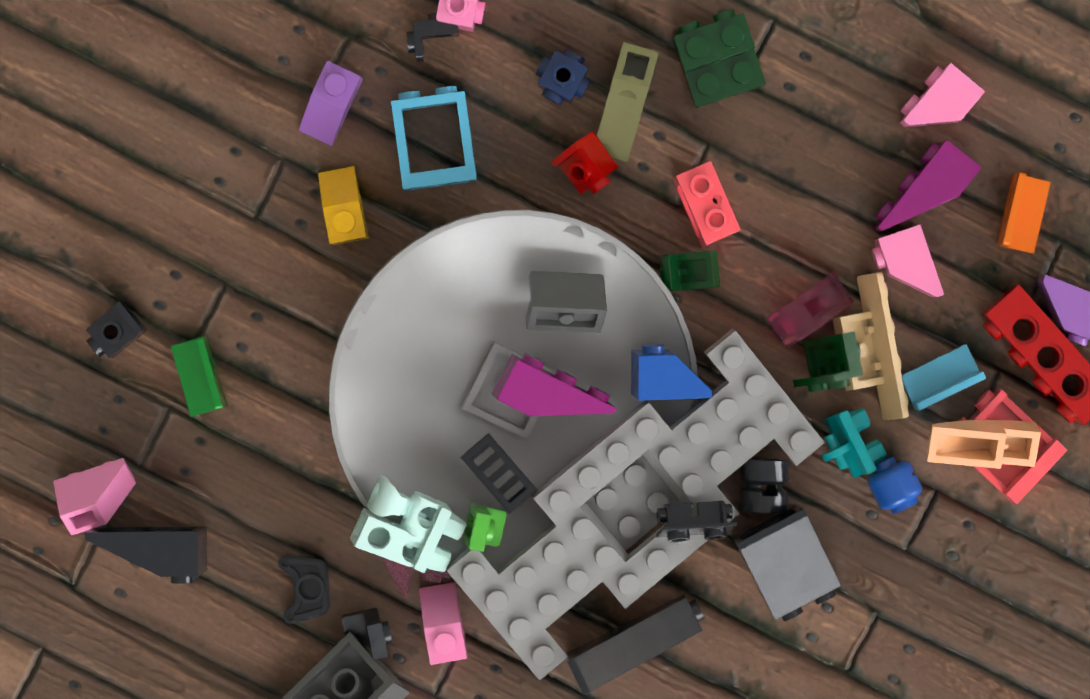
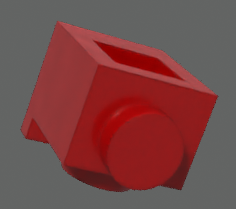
(586, 164)

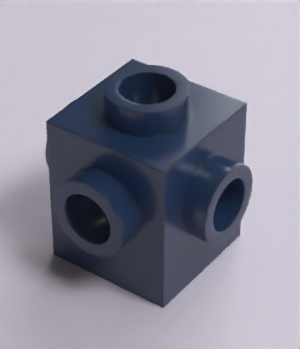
(562, 91)

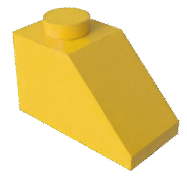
(342, 206)

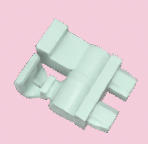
(419, 531)

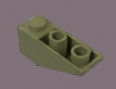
(626, 100)

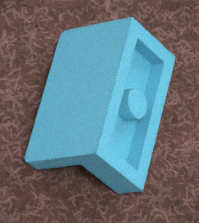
(941, 377)

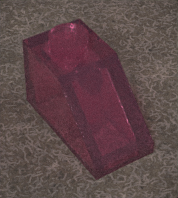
(810, 310)

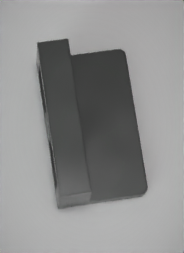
(566, 302)

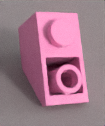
(945, 101)
(93, 495)

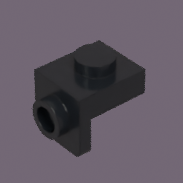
(428, 30)
(369, 630)

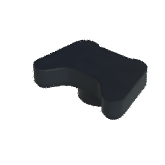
(310, 587)

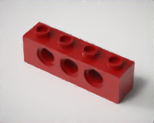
(999, 323)

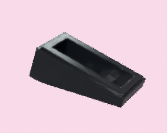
(517, 499)

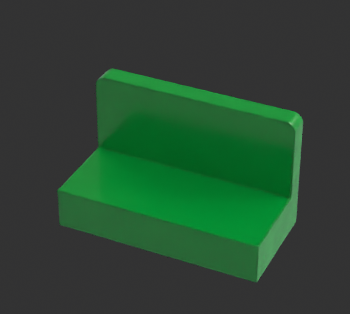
(199, 376)

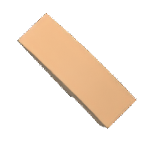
(984, 443)

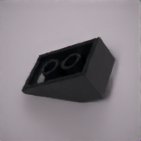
(161, 550)

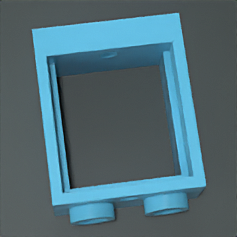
(440, 177)

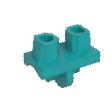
(847, 445)

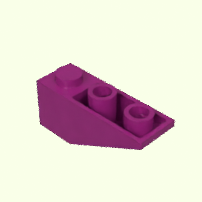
(940, 179)
(541, 393)

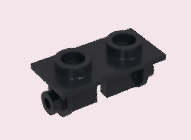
(680, 523)

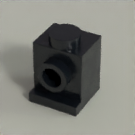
(128, 328)

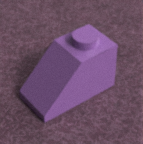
(330, 103)
(1068, 308)

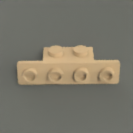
(878, 348)

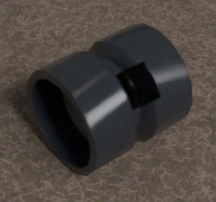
(765, 472)

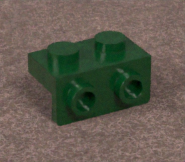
(831, 362)

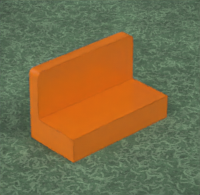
(1023, 213)

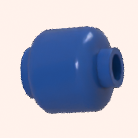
(895, 485)

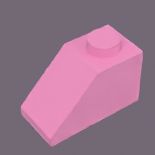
(908, 260)
(443, 623)

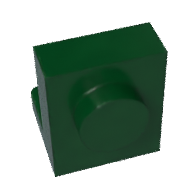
(690, 270)

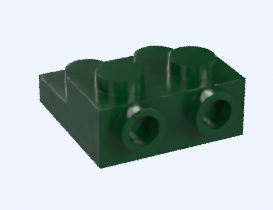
(718, 58)

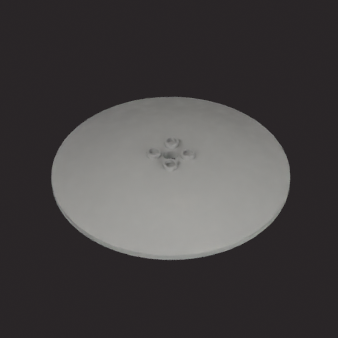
(436, 335)

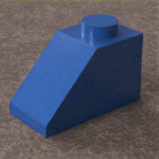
(663, 376)

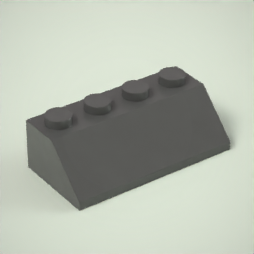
(349, 674)

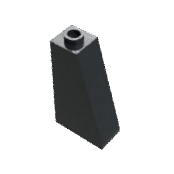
(634, 643)

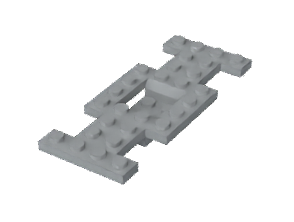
(612, 498)

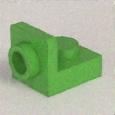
(484, 527)

